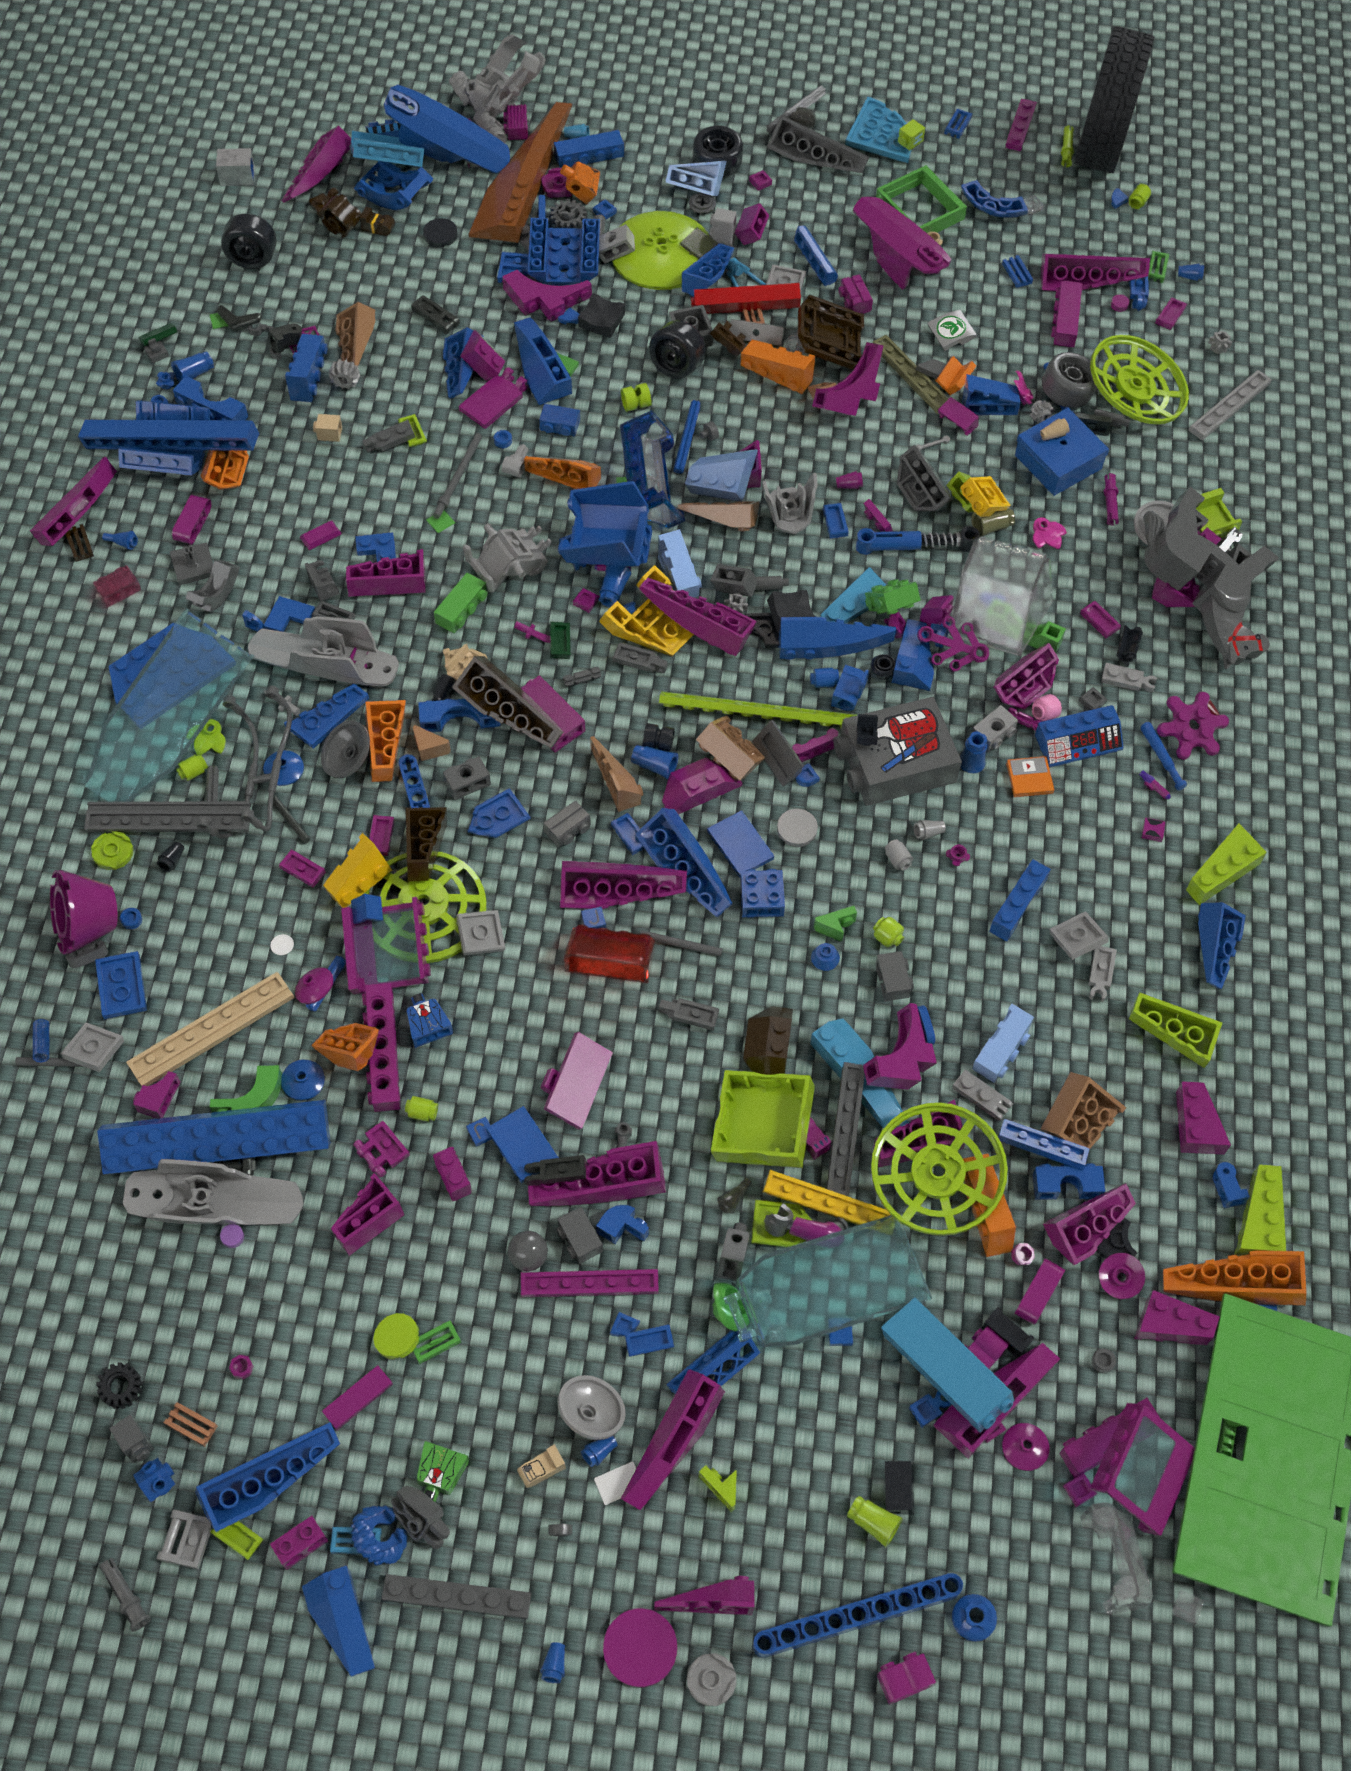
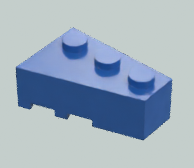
(990, 396)

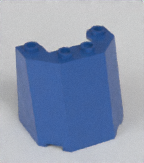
(608, 526)

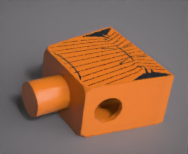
(581, 181)

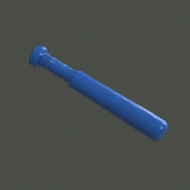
(1161, 752)

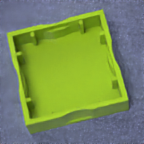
(763, 1119)

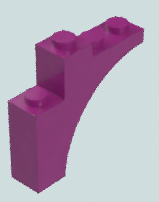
(548, 298)
(859, 384)
(908, 1058)

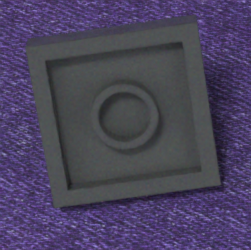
(192, 563)

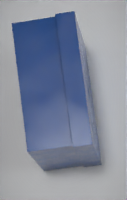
(1064, 459)

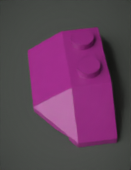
(1028, 678)
(697, 784)

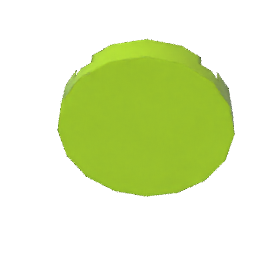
(112, 850)
(396, 1336)

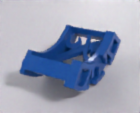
(391, 176)

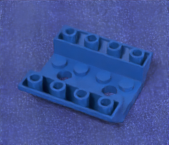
(549, 256)

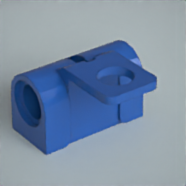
(849, 688)

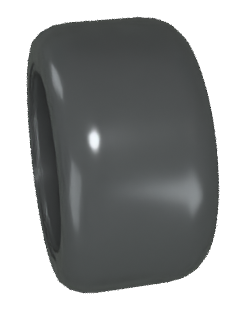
(1069, 380)

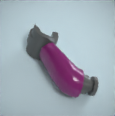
(780, 1223)

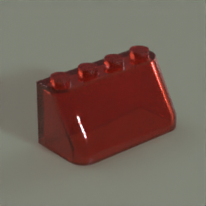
(609, 954)

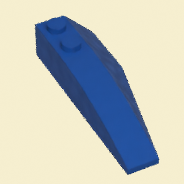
(821, 638)
(675, 847)
(261, 1480)

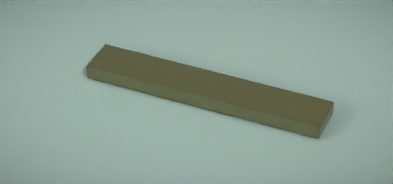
(906, 369)

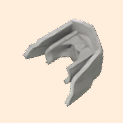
(792, 506)

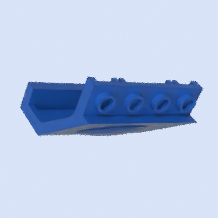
(168, 461)

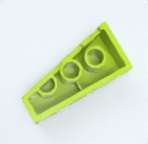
(1264, 1213)

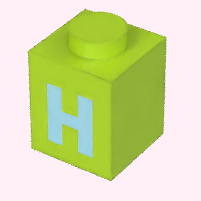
(911, 134)

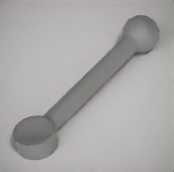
(946, 439)

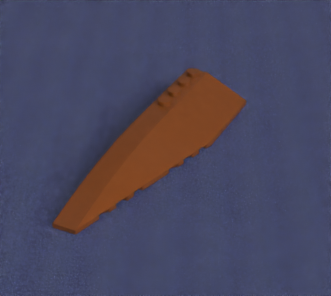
(517, 185)

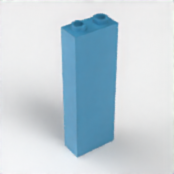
(948, 1365)

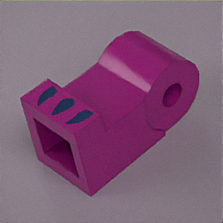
(816, 1142)

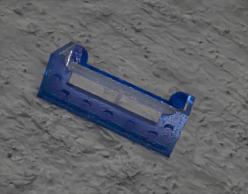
(644, 449)

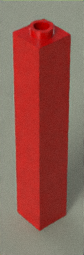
(748, 297)

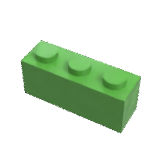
(460, 603)

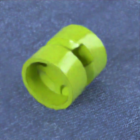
(635, 397)

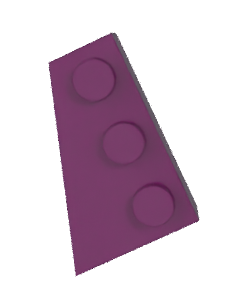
(367, 1216)

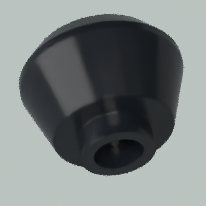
(883, 666)

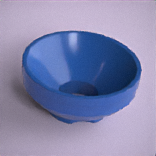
(965, 1626)

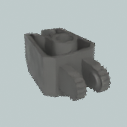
(420, 1516)

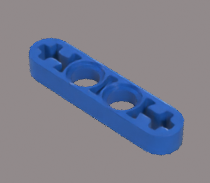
(417, 788)

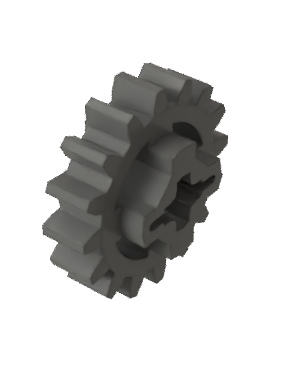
(568, 214)

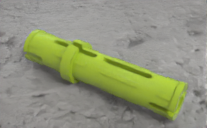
(1067, 149)

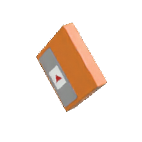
(1030, 776)

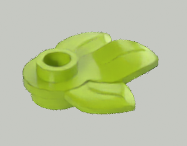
(210, 739)

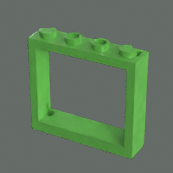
(936, 187)

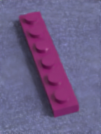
(589, 1283)

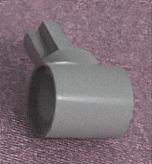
(515, 462)

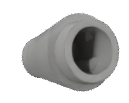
(926, 828)

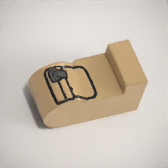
(541, 1467)

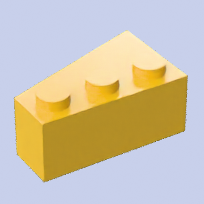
(357, 873)

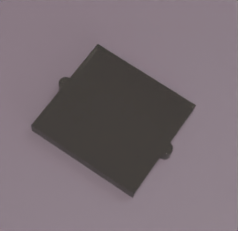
(698, 243)

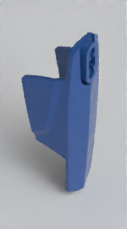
(443, 131)

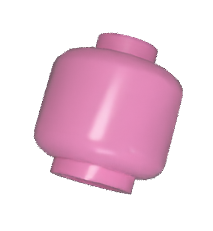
(1046, 708)

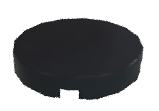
(440, 232)

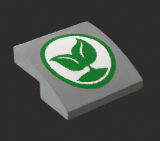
(952, 329)

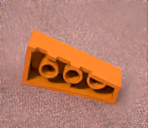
(779, 365)
(384, 727)

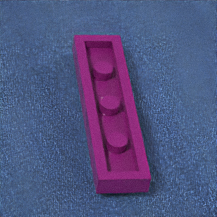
(1021, 124)

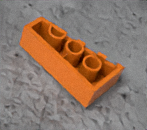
(999, 1228)

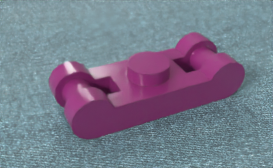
(815, 746)

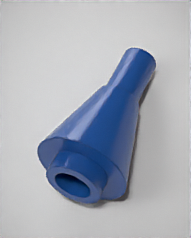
(125, 539)

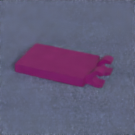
(494, 398)

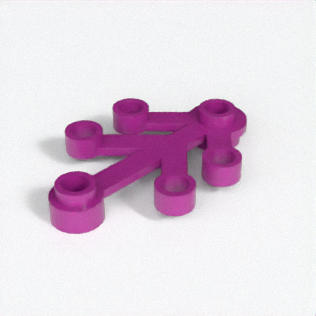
(956, 644)

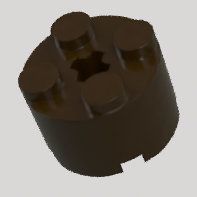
(340, 215)

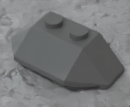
(921, 482)

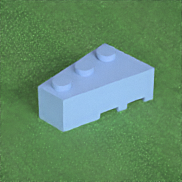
(700, 177)

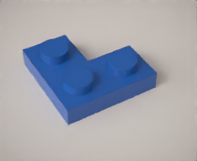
(379, 544)

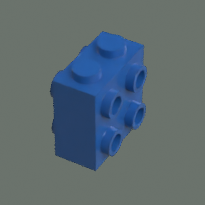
(762, 893)

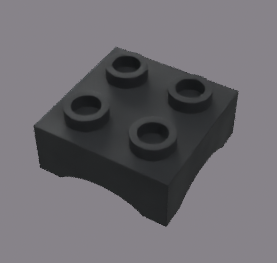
(601, 316)
(789, 605)

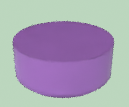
(232, 1236)

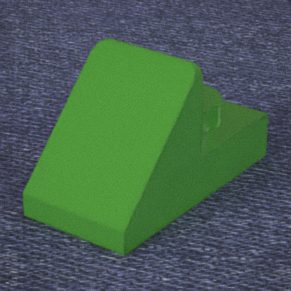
(831, 923)

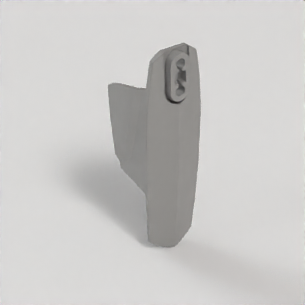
(325, 651)
(210, 1195)

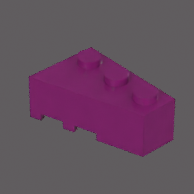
(1198, 1121)
(1175, 1321)

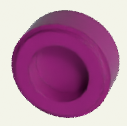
(1120, 303)

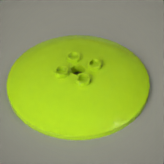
(655, 264)

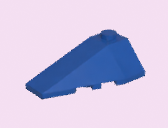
(706, 269)
(457, 368)

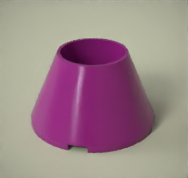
(81, 910)

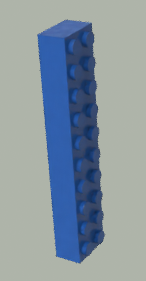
(214, 1136)

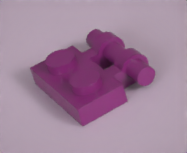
(387, 1145)

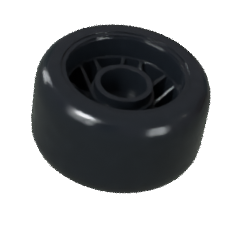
(719, 144)
(248, 241)
(677, 349)

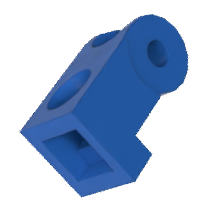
(1228, 1186)

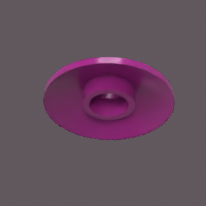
(314, 985)
(1123, 1264)
(1017, 1454)

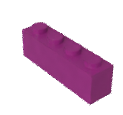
(1067, 314)

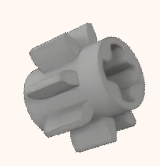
(1220, 342)
(1041, 411)
(737, 602)

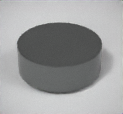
(1103, 1361)
(560, 1530)

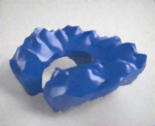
(365, 1541)

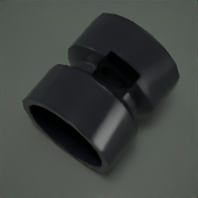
(657, 737)

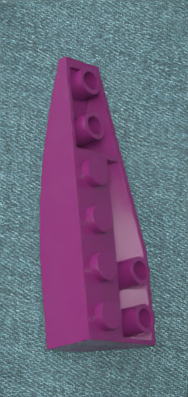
(1019, 1377)
(675, 1436)

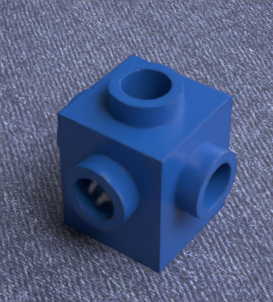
(155, 1479)

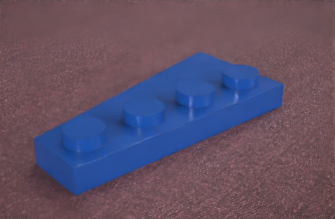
(318, 723)

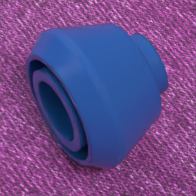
(825, 957)

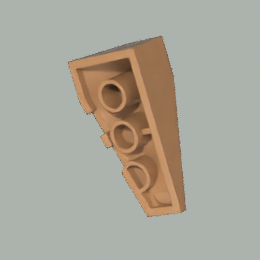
(354, 329)
(734, 514)
(618, 780)

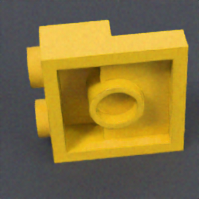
(984, 496)

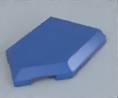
(498, 815)

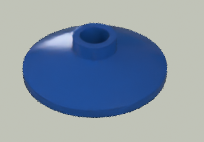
(290, 771)
(302, 1088)

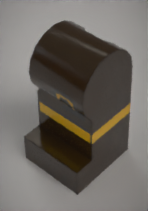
(376, 222)

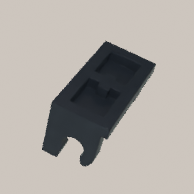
(1009, 1331)
(899, 1487)

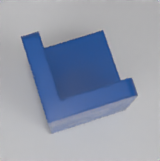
(367, 908)

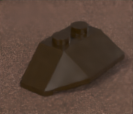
(768, 1040)

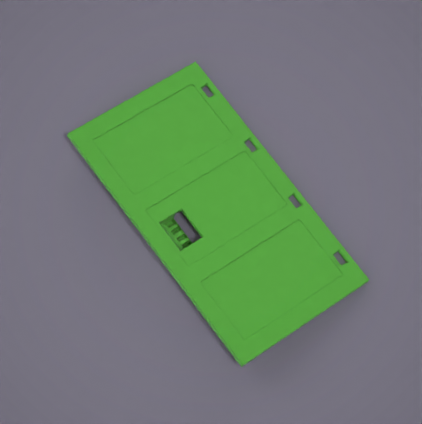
(1268, 1519)

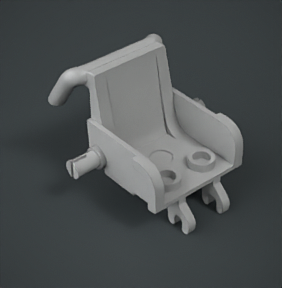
(508, 554)

